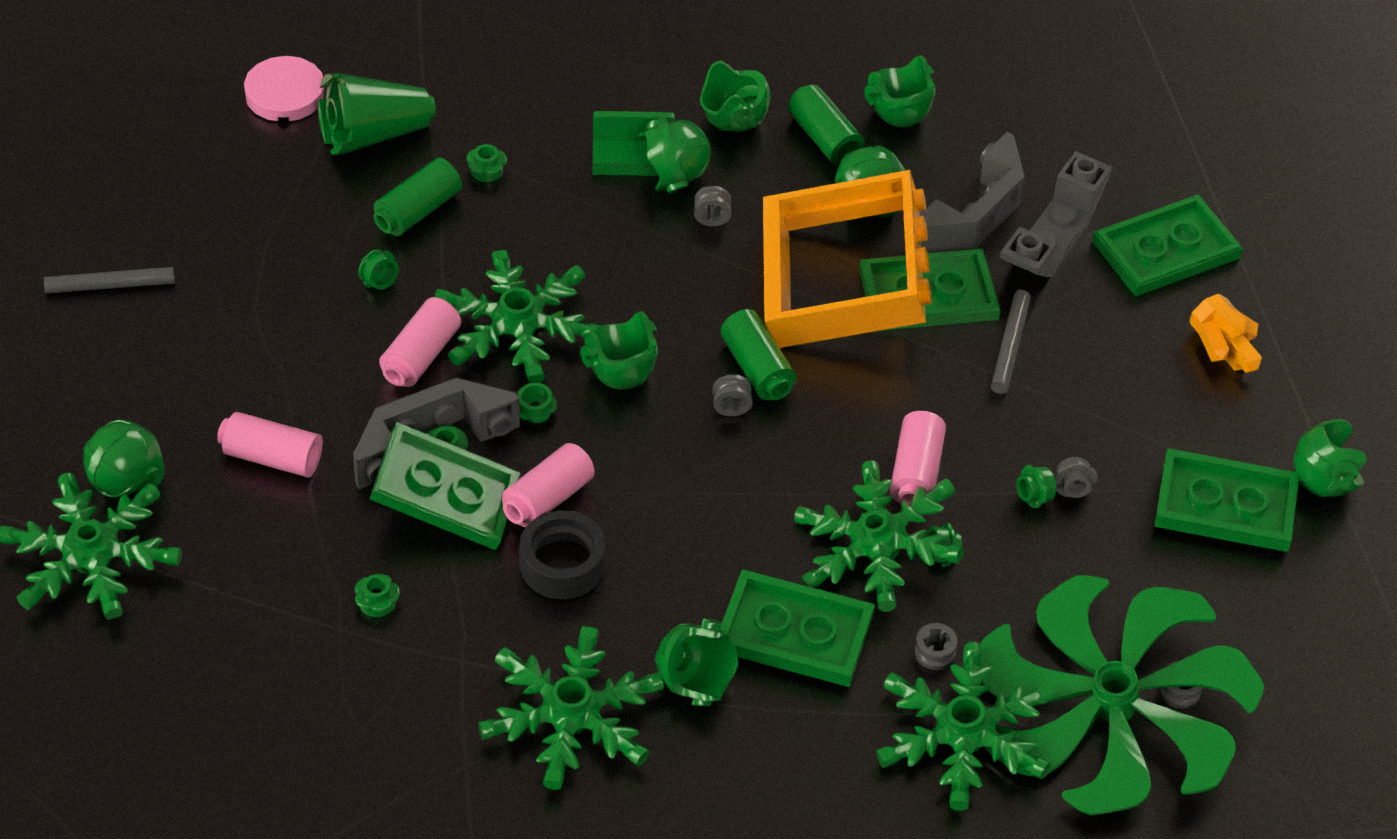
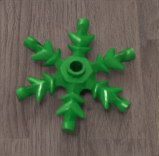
(517, 315)
(878, 535)
(89, 546)
(571, 707)
(966, 725)

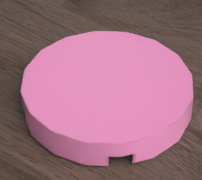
(284, 88)

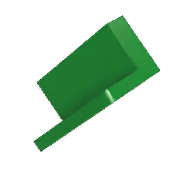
(617, 143)

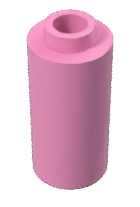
(420, 342)
(270, 444)
(917, 455)
(547, 484)

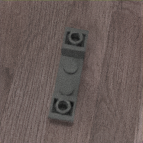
(1004, 180)
(1064, 219)
(484, 407)

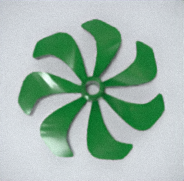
(1124, 775)

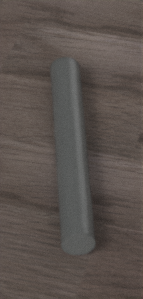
(109, 280)
(1010, 342)

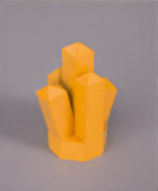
(1226, 333)

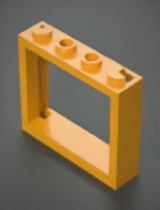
(837, 204)

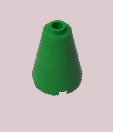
(370, 111)

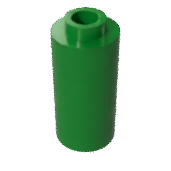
(824, 123)
(417, 197)
(758, 355)

